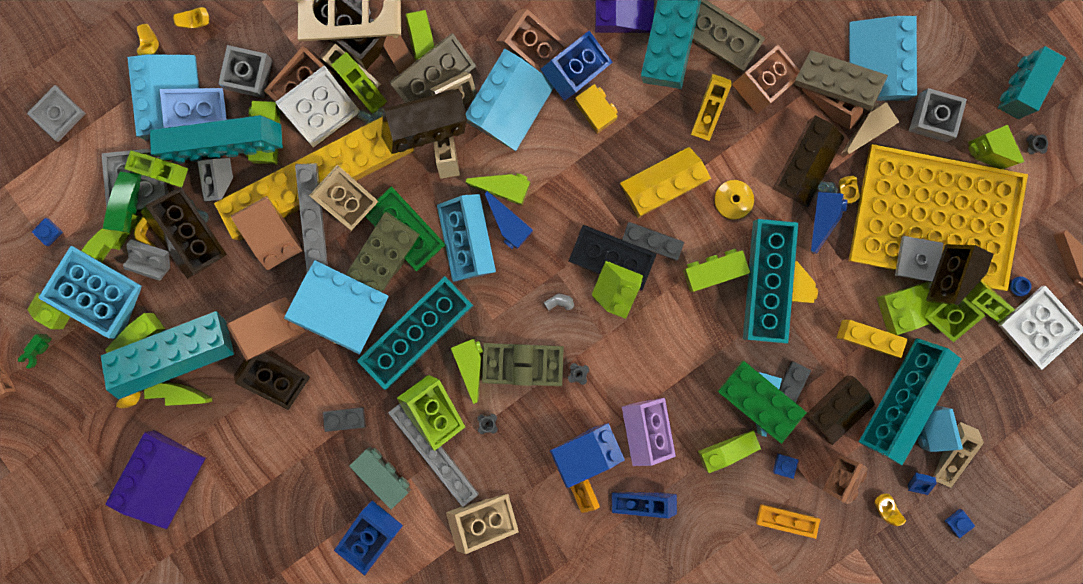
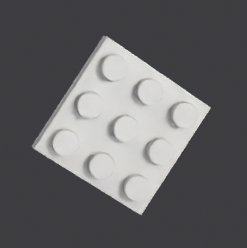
(318, 106)
(1041, 327)

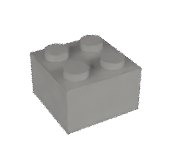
(245, 71)
(937, 115)

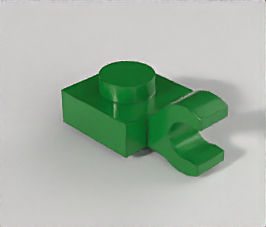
(36, 346)

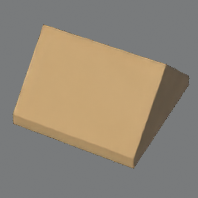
(463, 82)

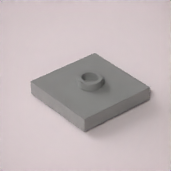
(56, 113)
(918, 258)

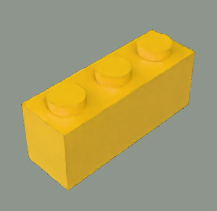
(872, 338)

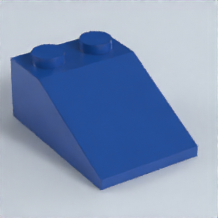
(576, 65)
(587, 455)
(368, 537)

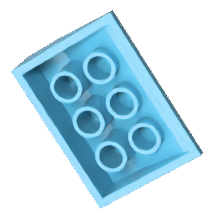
(888, 48)
(151, 74)
(509, 100)
(91, 293)
(336, 307)

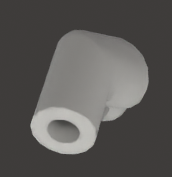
(561, 300)

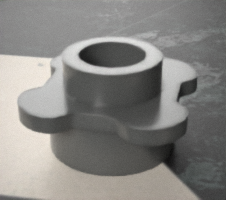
(1042, 144)
(583, 373)
(482, 424)

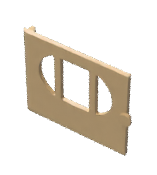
(386, 24)

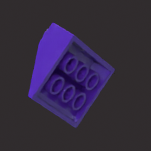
(624, 16)
(155, 480)

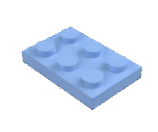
(191, 106)

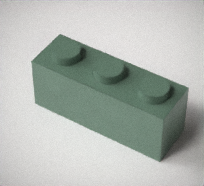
(380, 477)

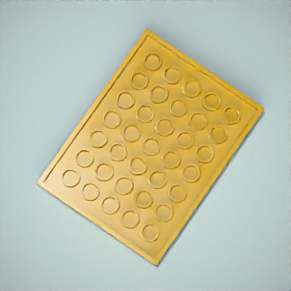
(938, 203)

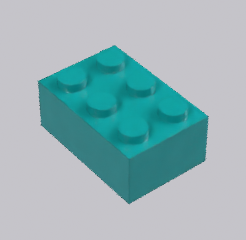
(1031, 82)

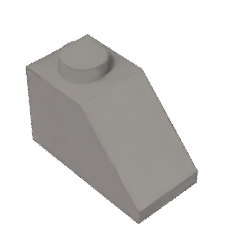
(215, 177)

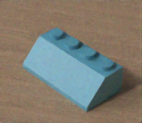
(466, 237)

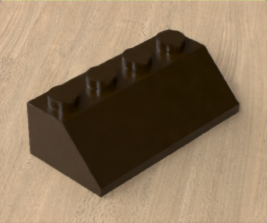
(361, 50)
(423, 121)
(809, 161)
(183, 232)

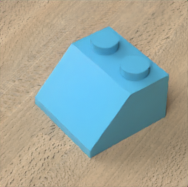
(940, 431)

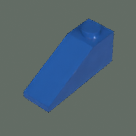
(828, 214)
(510, 225)
(645, 504)

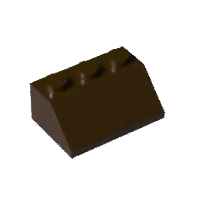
(840, 409)

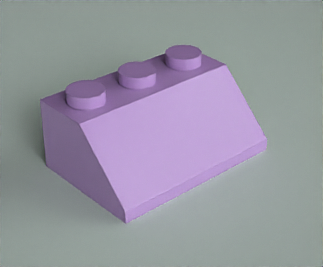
(648, 432)

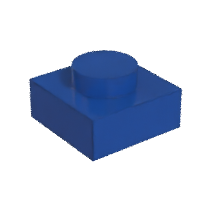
(47, 232)
(785, 466)
(922, 483)
(959, 523)

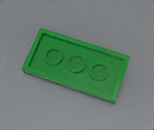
(427, 243)
(761, 402)

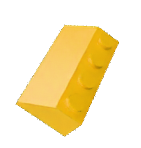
(665, 181)

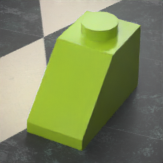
(47, 314)

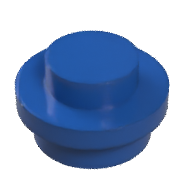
(1020, 286)

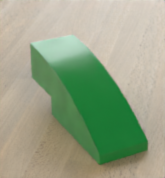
(122, 202)

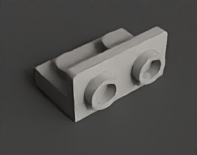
(147, 260)

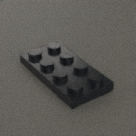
(597, 247)

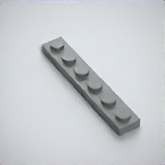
(311, 215)
(438, 460)

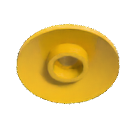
(725, 203)

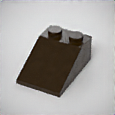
(958, 273)
(271, 378)

